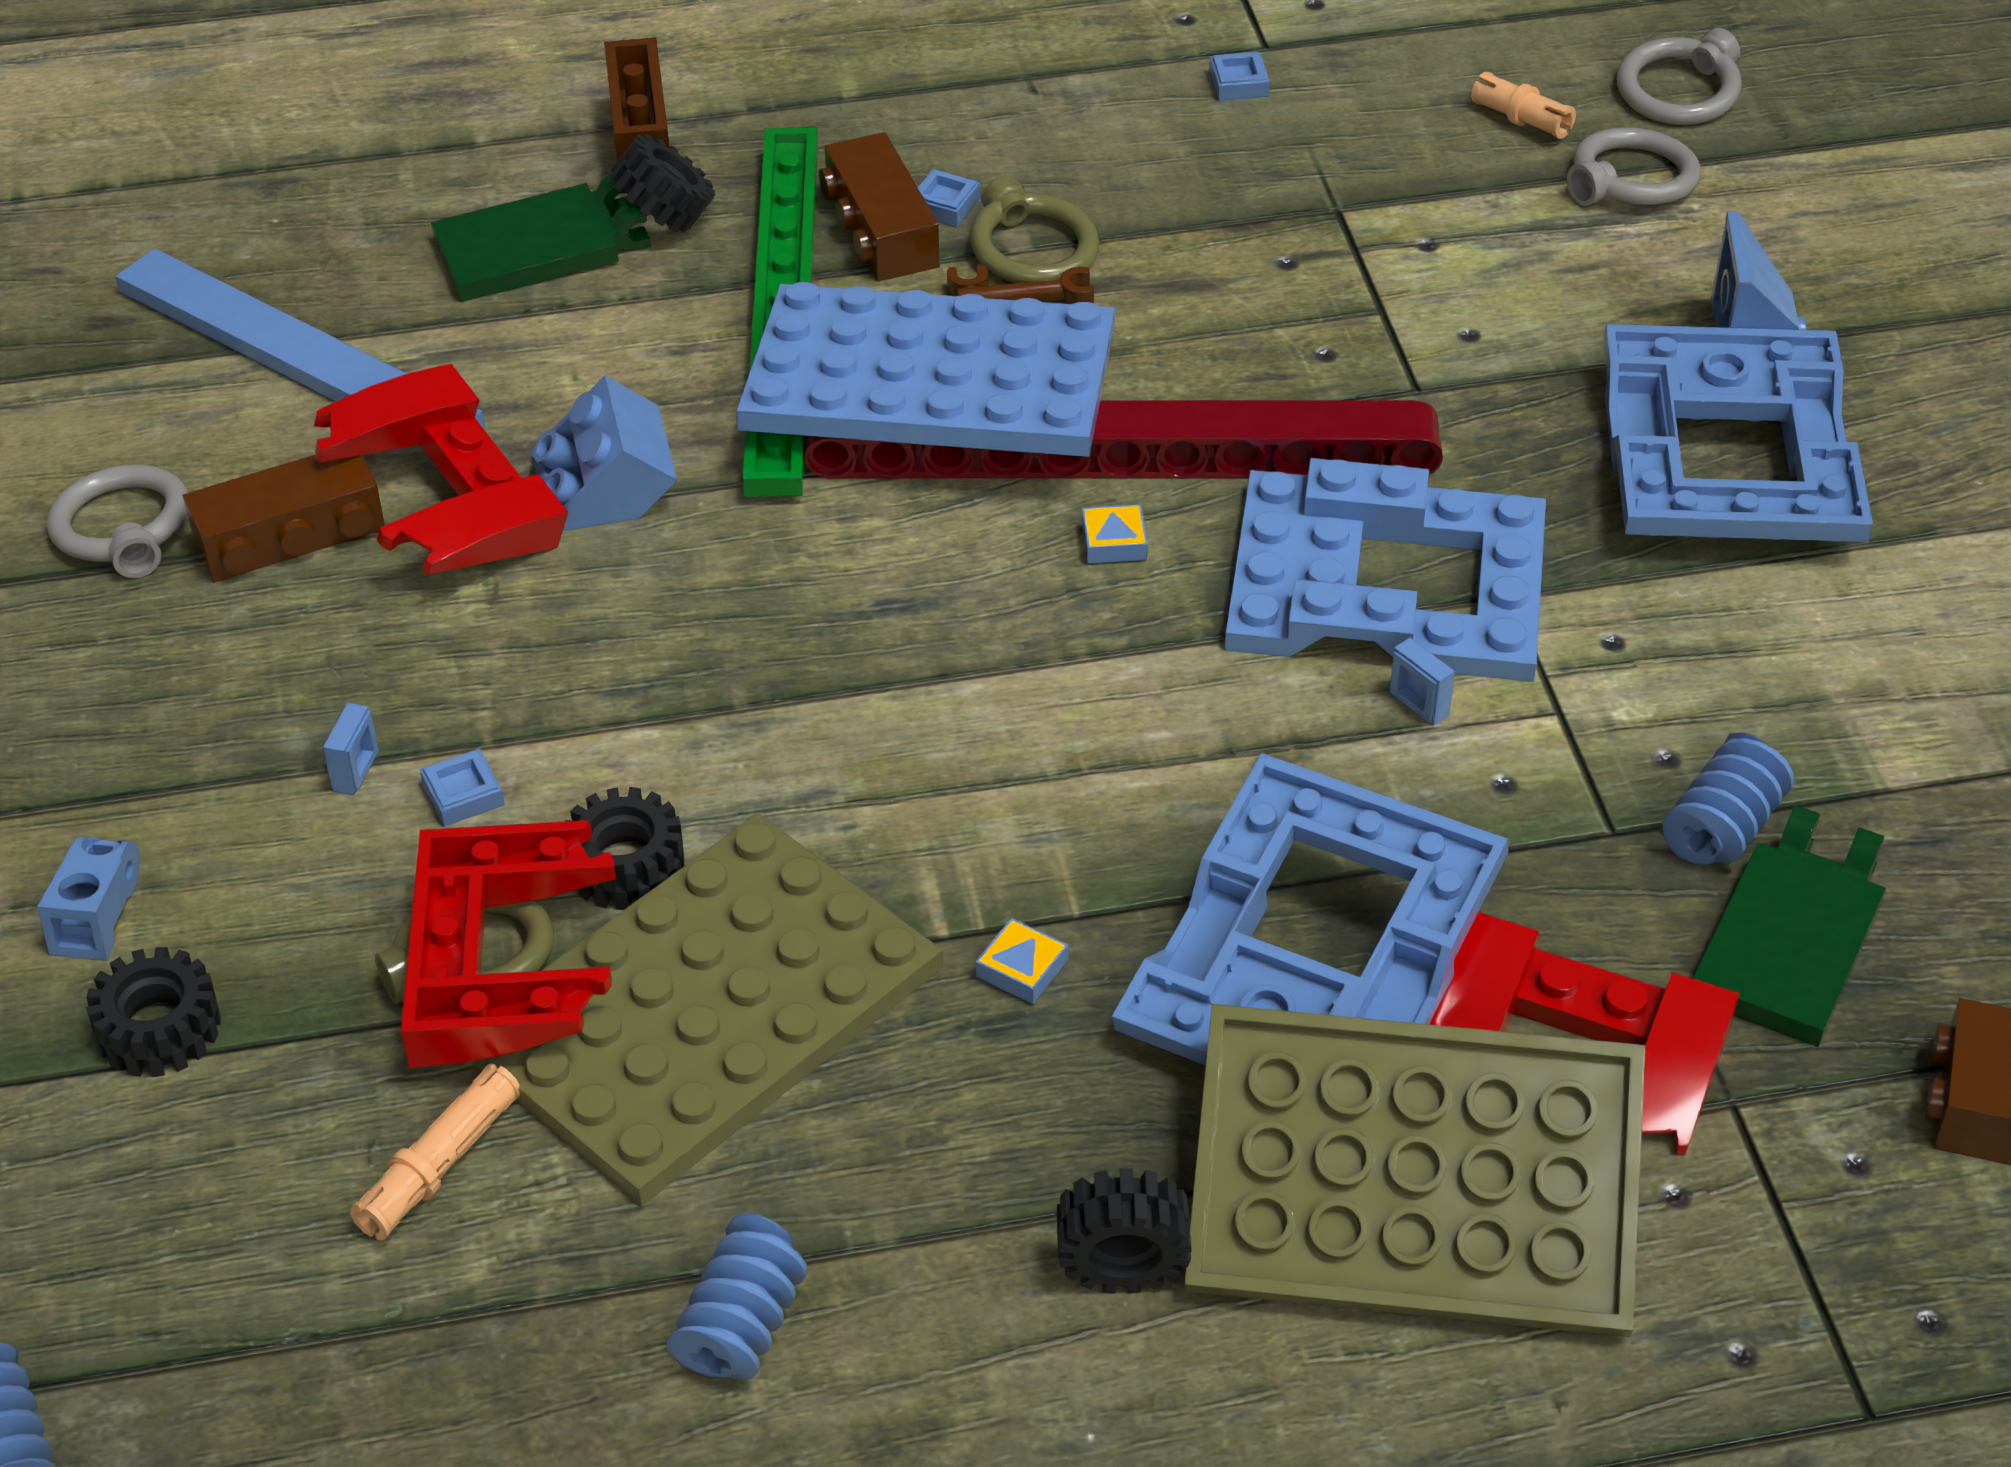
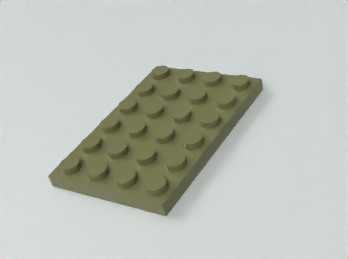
(716, 1005)
(1419, 1170)

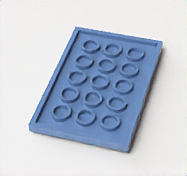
(930, 369)

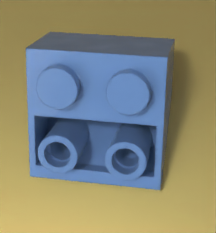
(606, 457)

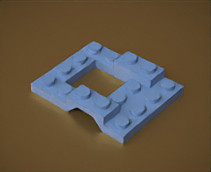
(1732, 376)
(1304, 554)
(1222, 964)

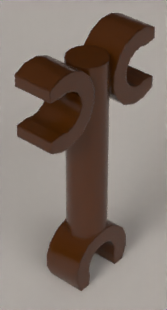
(1069, 289)

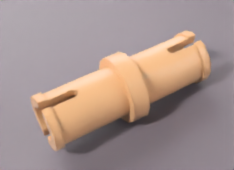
(1523, 105)

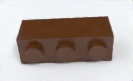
(635, 91)
(880, 206)
(282, 513)

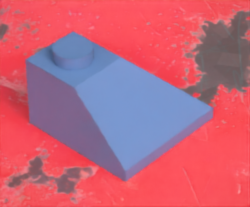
(1748, 285)

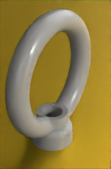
(1712, 53)
(1594, 181)
(127, 561)

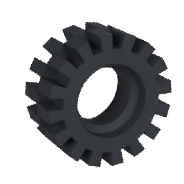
(662, 183)
(637, 821)
(161, 1039)
(1123, 1231)

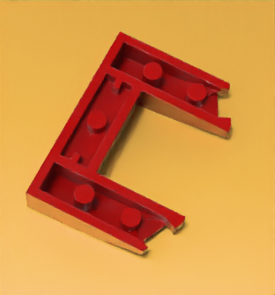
(495, 509)
(448, 1004)
(1681, 1026)

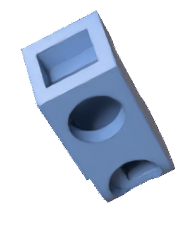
(88, 897)

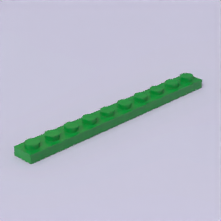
(784, 256)

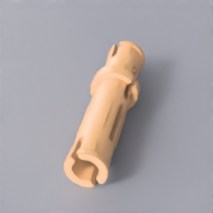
(417, 1171)

